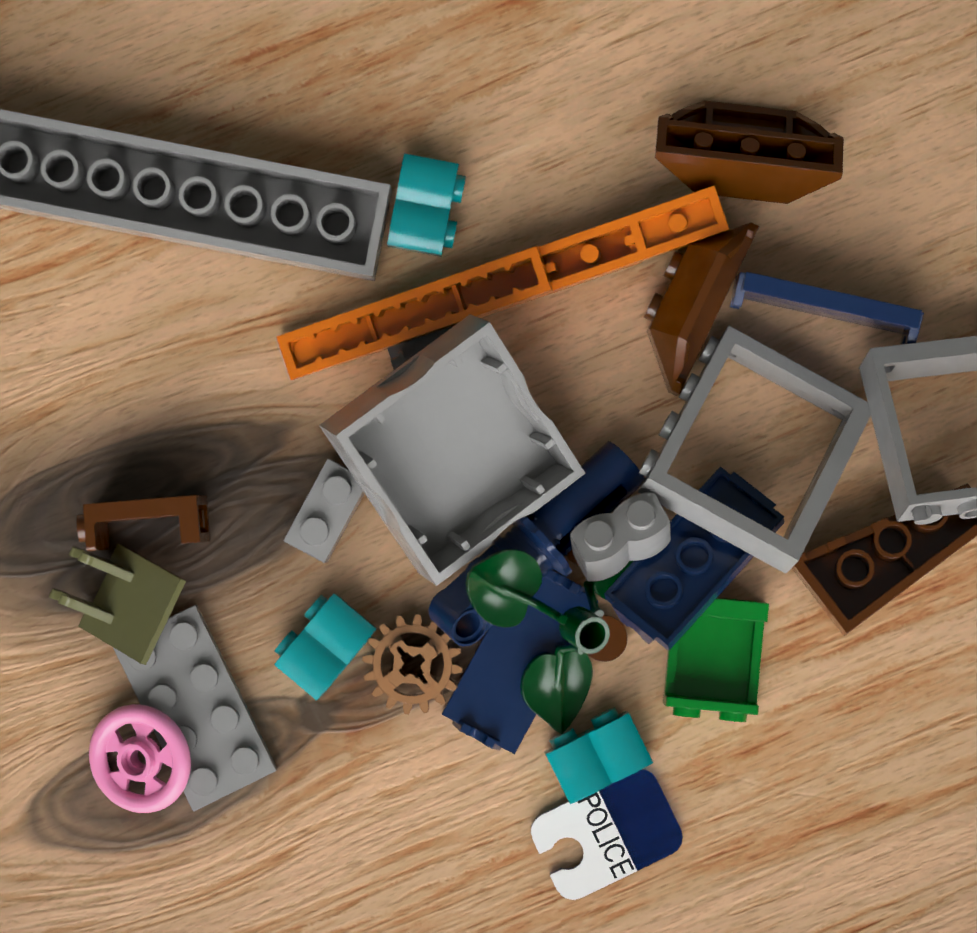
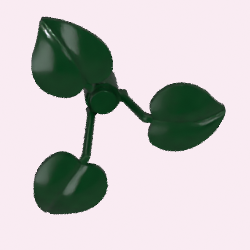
(551, 683)

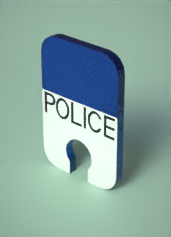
(618, 830)

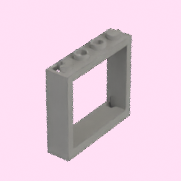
(910, 362)
(720, 519)

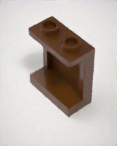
(192, 513)

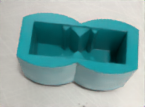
(424, 205)
(324, 645)
(598, 755)

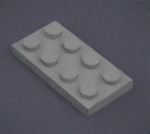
(199, 694)

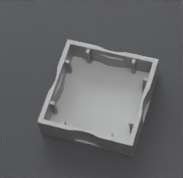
(452, 448)

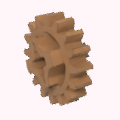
(395, 677)

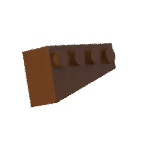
(878, 563)

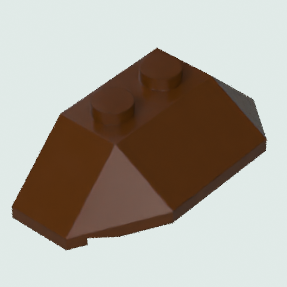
(748, 151)
(693, 300)

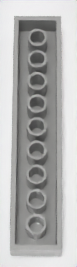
(192, 195)

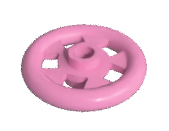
(116, 783)

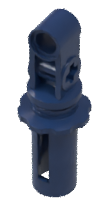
(544, 535)

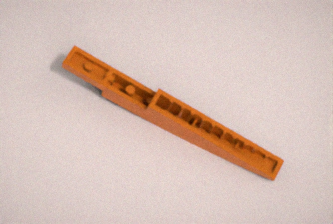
(503, 283)

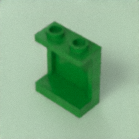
(718, 662)

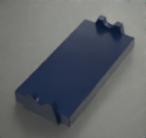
(827, 304)
(677, 585)
(489, 692)

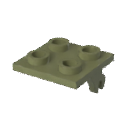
(129, 603)

